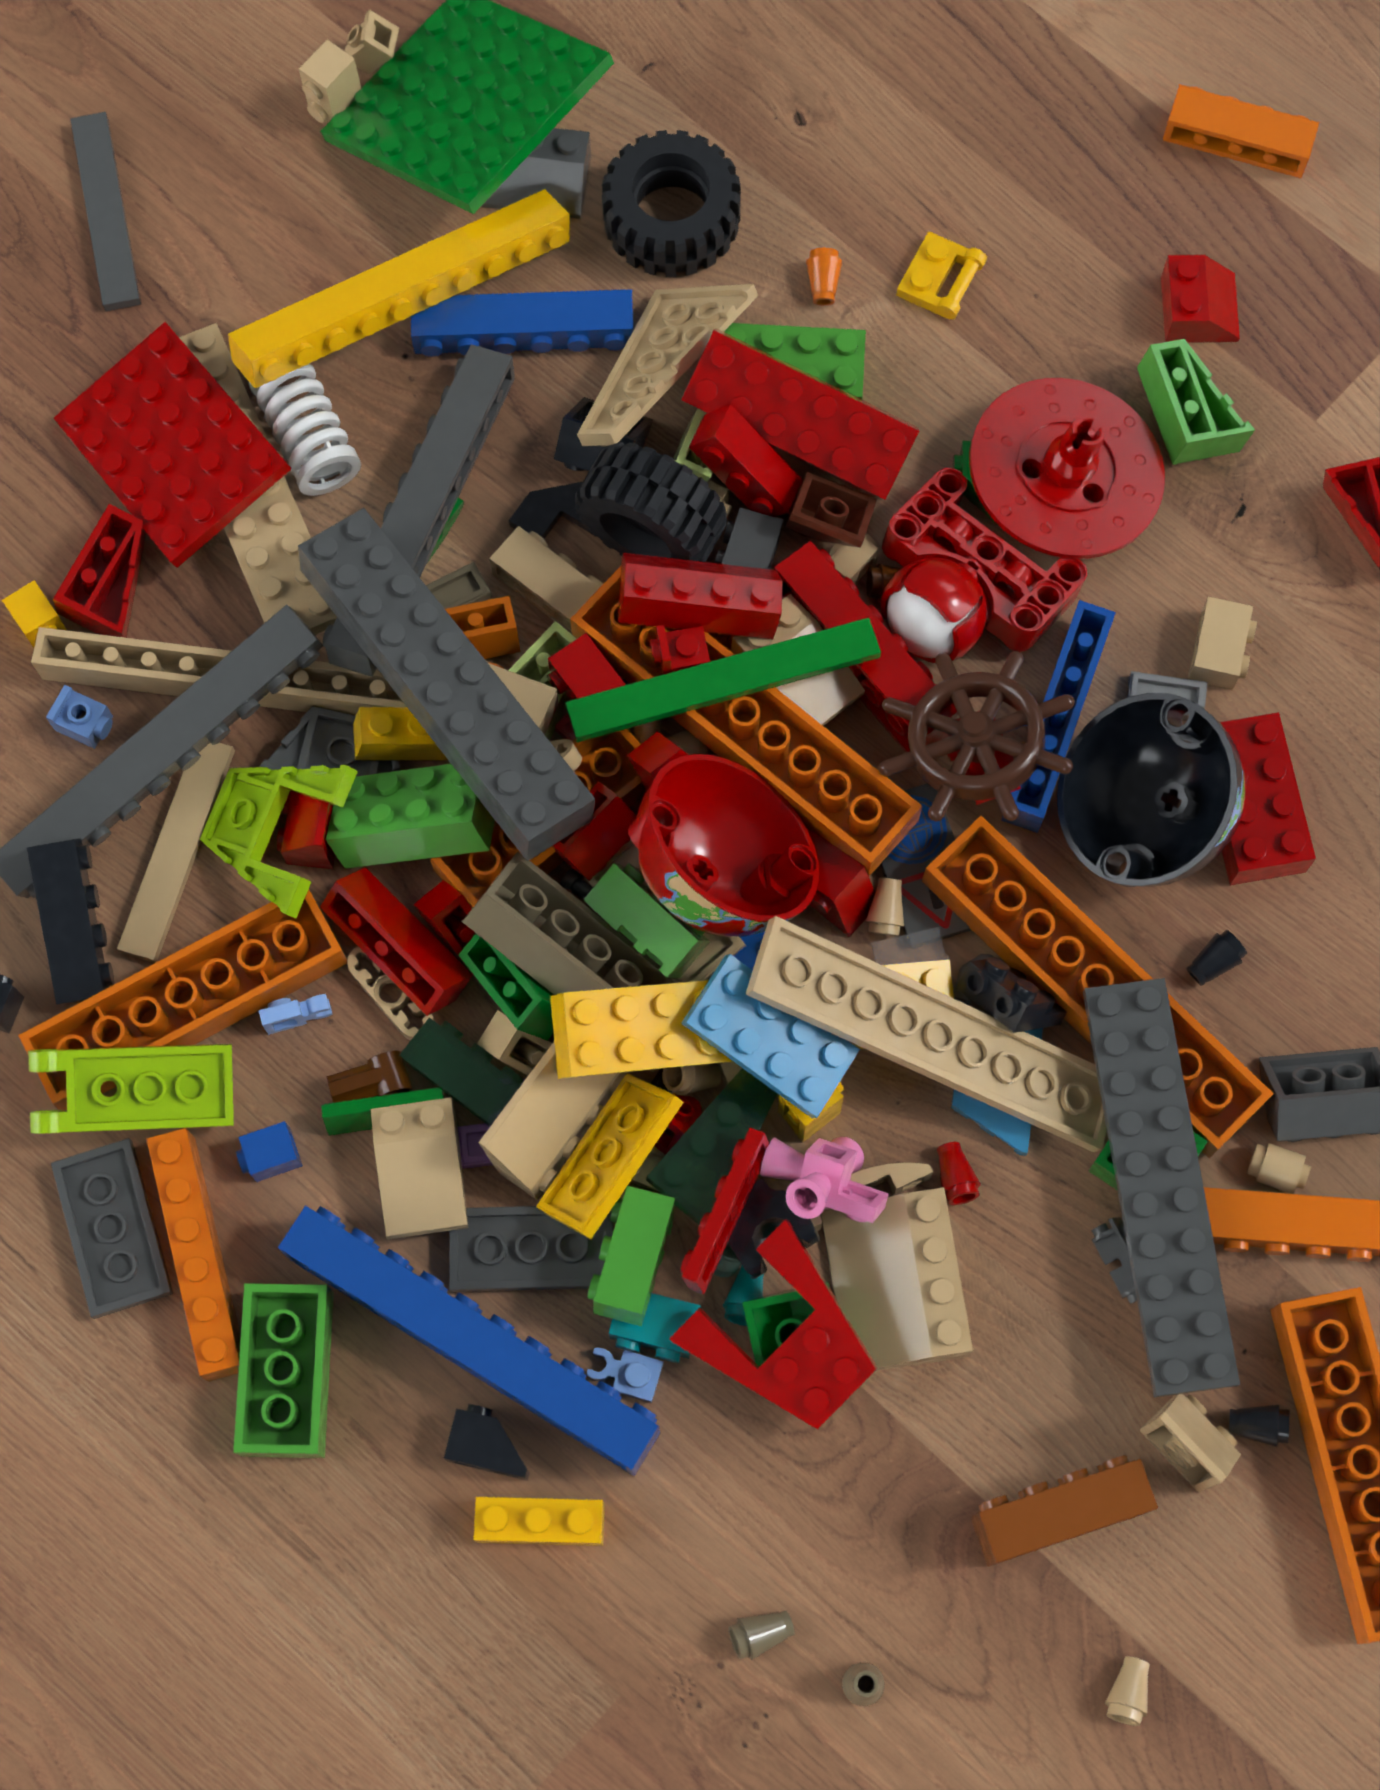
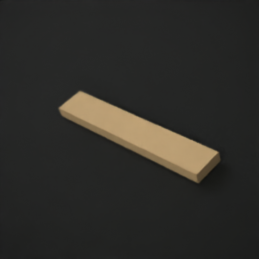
(174, 854)

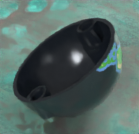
(1127, 786)

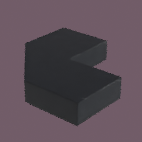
(544, 508)

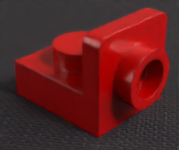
(679, 648)

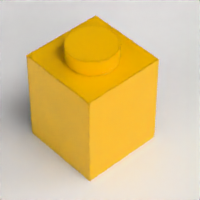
(32, 610)

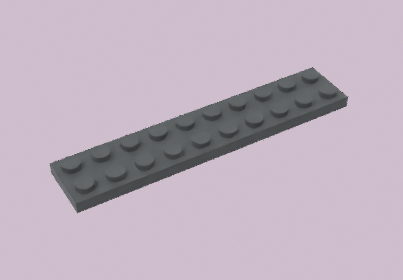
(1160, 1189)

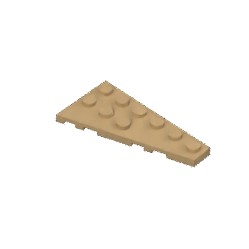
(658, 353)

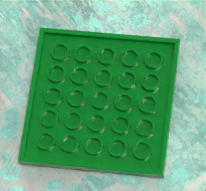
(467, 100)

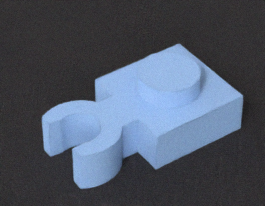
(288, 1014)
(633, 1375)

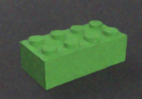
(822, 352)
(409, 818)
(284, 1371)

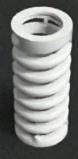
(288, 432)

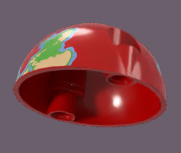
(712, 836)

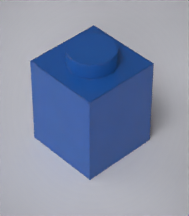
(268, 1152)

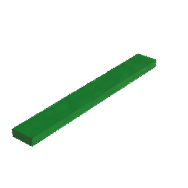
(722, 679)

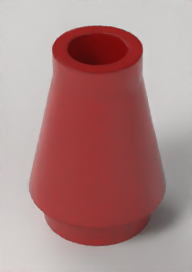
(957, 1175)

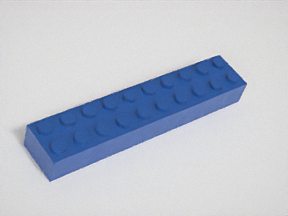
(470, 1340)

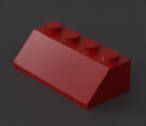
(700, 594)

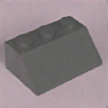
(556, 165)
(1323, 1093)

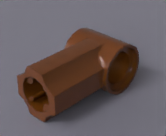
(380, 1076)

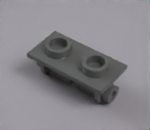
(1113, 1246)

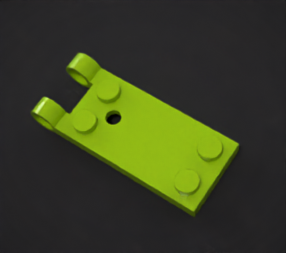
(154, 1088)

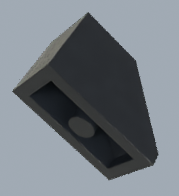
(483, 1444)

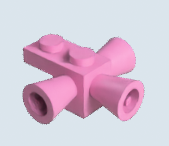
(824, 1179)

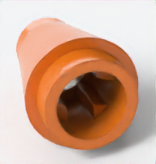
(824, 274)

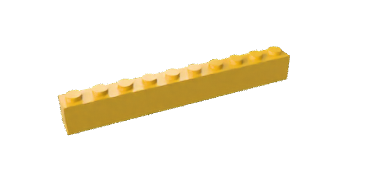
(398, 288)

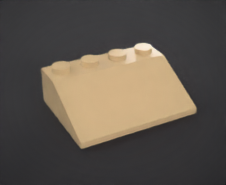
(545, 1123)
(900, 1280)

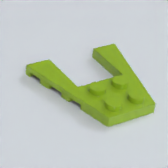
(247, 816)

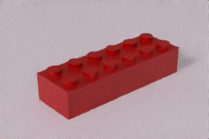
(802, 413)
(835, 601)

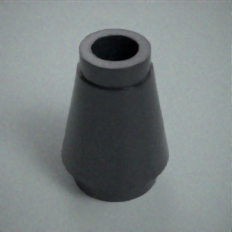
(1217, 957)
(1261, 1424)

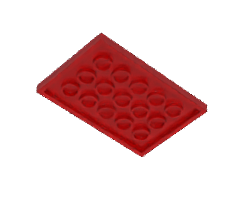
(172, 444)

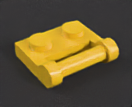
(930, 271)

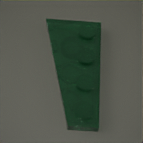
(706, 1149)

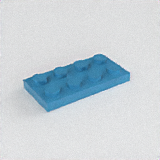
(771, 1045)

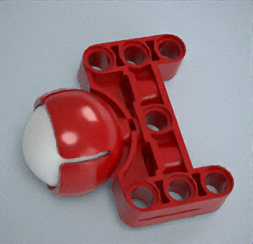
(966, 576)

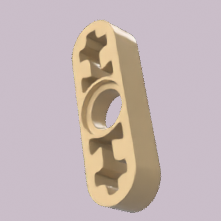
(364, 978)

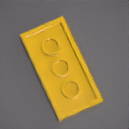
(609, 1155)

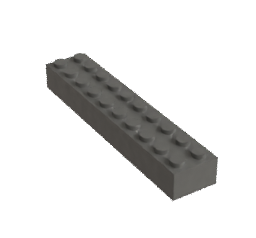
(446, 684)

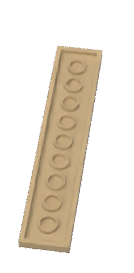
(272, 527)
(928, 1033)

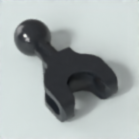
(759, 1218)

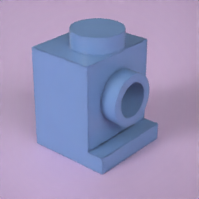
(66, 712)

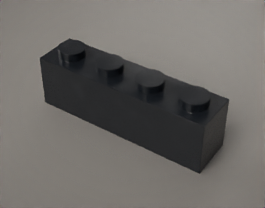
(69, 920)

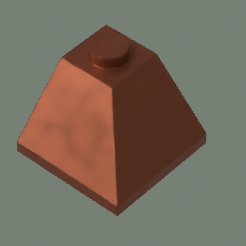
(831, 512)

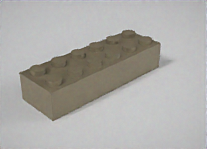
(557, 934)

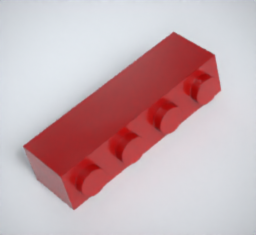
(396, 941)

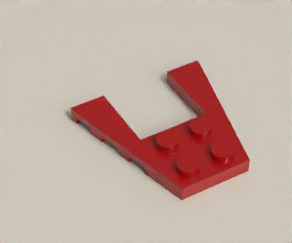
(814, 1365)

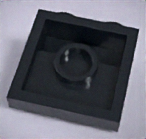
(1009, 996)

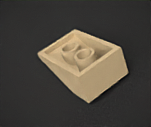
(819, 695)
(419, 1168)
(1191, 1442)

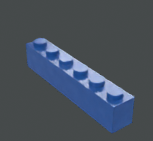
(525, 322)
(1072, 677)

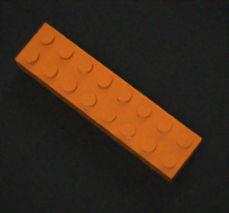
(196, 988)
(1337, 1399)

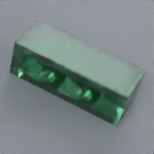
(461, 1070)

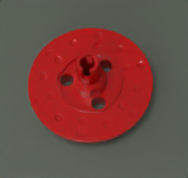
(1075, 447)

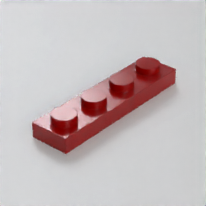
(718, 1225)

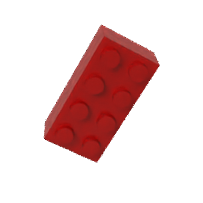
(1273, 826)

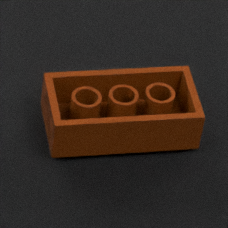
(1065, 1511)

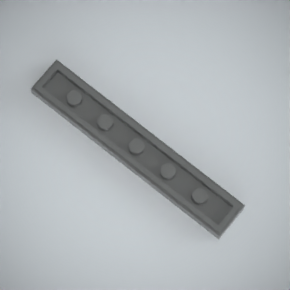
(105, 211)

